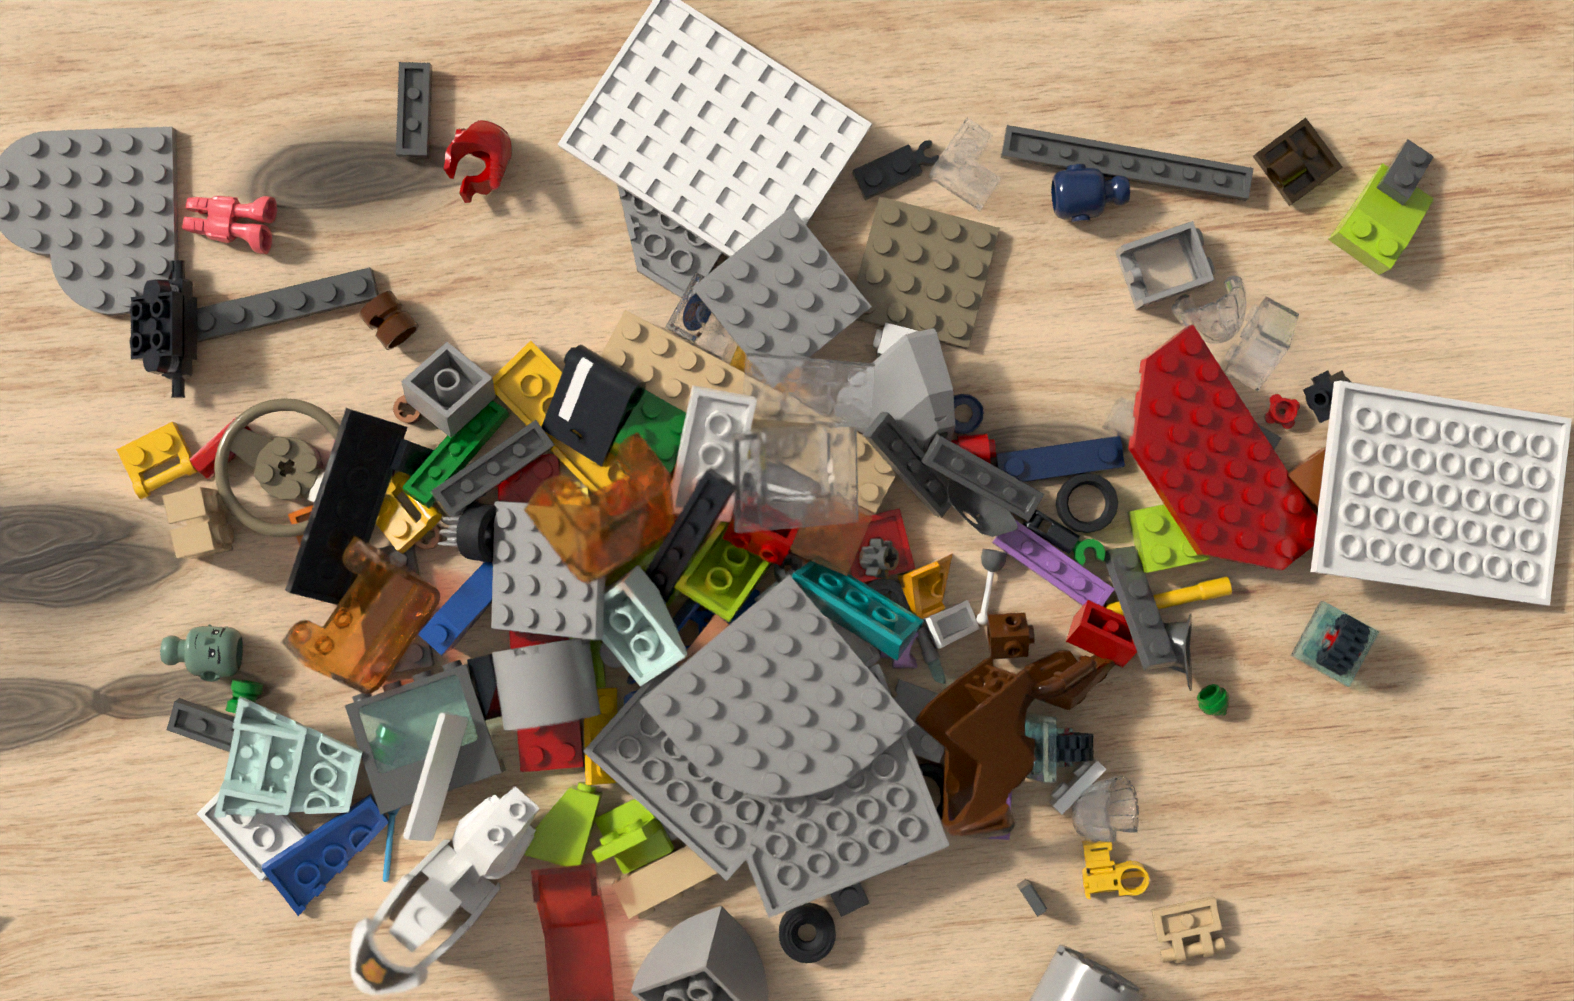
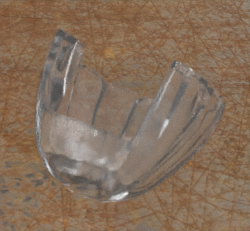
(1218, 320)
(1105, 809)

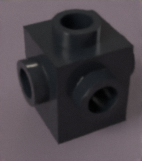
(1320, 393)

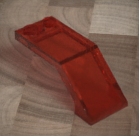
(574, 933)

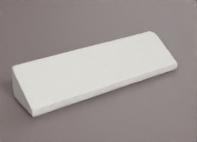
(435, 777)

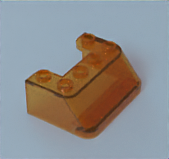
(612, 524)
(369, 624)

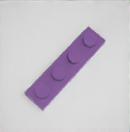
(1053, 566)

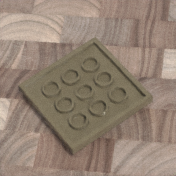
(925, 270)

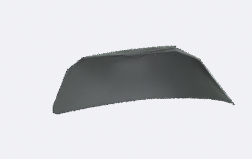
(993, 518)

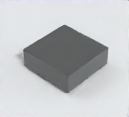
(1032, 897)

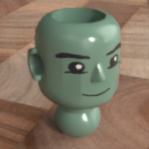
(207, 651)

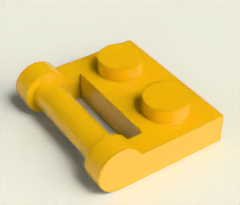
(153, 451)
(396, 520)

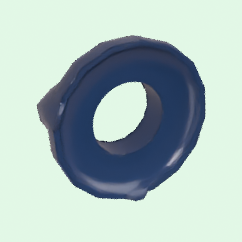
(977, 413)

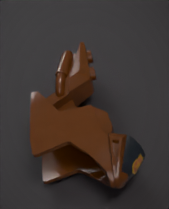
(988, 742)

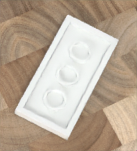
(708, 441)

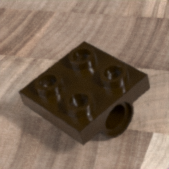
(1297, 161)

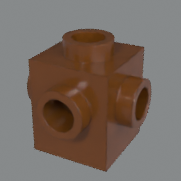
(1009, 635)

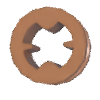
(410, 419)
(432, 542)

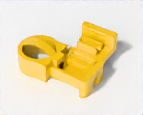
(1103, 877)

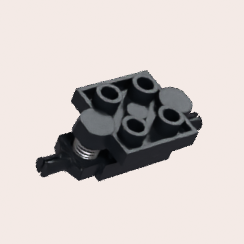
(166, 328)

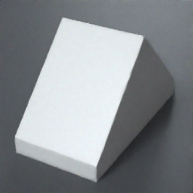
(951, 624)

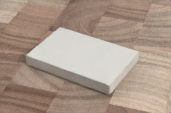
(253, 837)

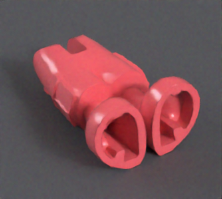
(222, 218)

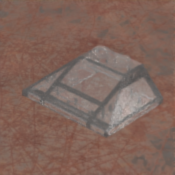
(795, 477)

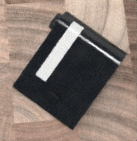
(591, 403)

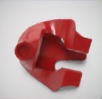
(486, 142)

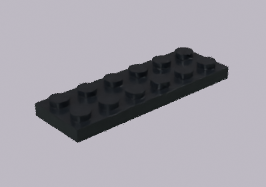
(345, 505)

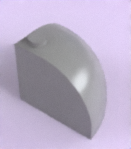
(703, 961)

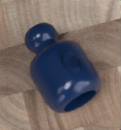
(1083, 192)

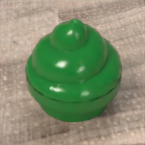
(1213, 700)

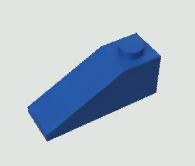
(460, 611)

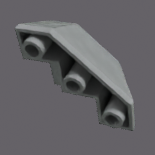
(915, 388)

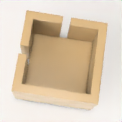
(205, 519)

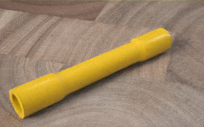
(1202, 591)

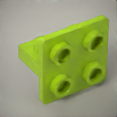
(631, 836)

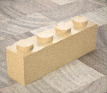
(661, 881)

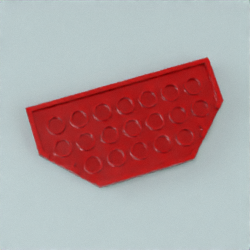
(1215, 460)

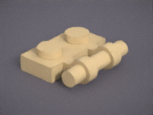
(1187, 920)

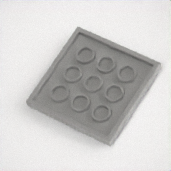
(782, 292)
(535, 587)

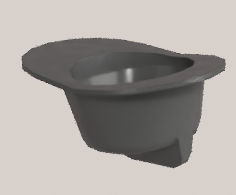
(1180, 636)

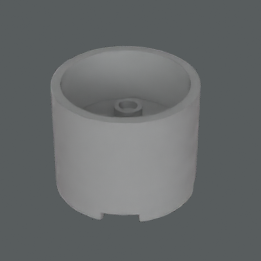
(546, 684)
(1080, 979)

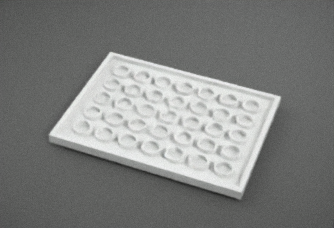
(1441, 494)

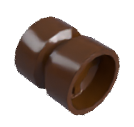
(387, 318)

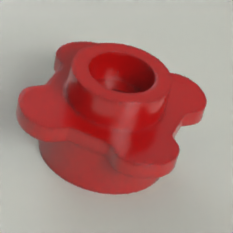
(1286, 419)

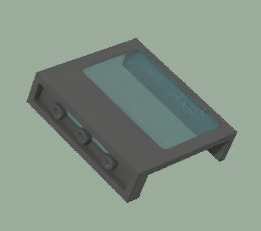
(399, 725)

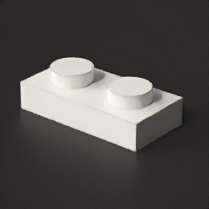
(1085, 775)

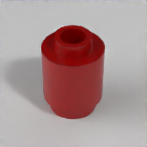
(978, 445)

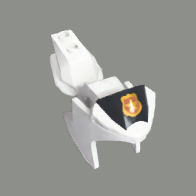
(485, 847)

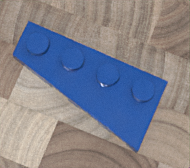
(315, 859)

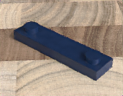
(1063, 459)

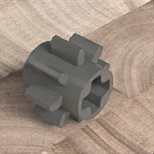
(878, 558)

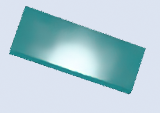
(859, 608)

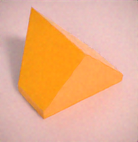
(926, 587)

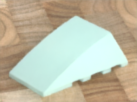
(284, 767)

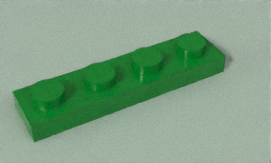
(454, 453)

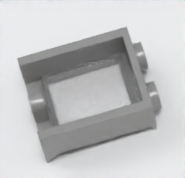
(1165, 264)

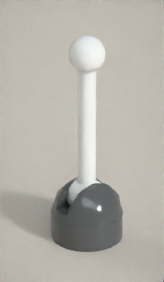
(992, 561)

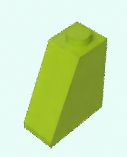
(567, 827)

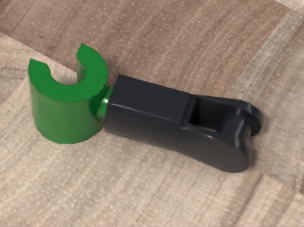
(1065, 538)

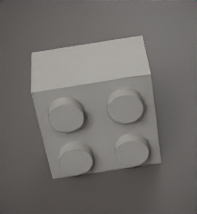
(448, 389)

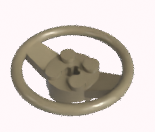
(268, 460)

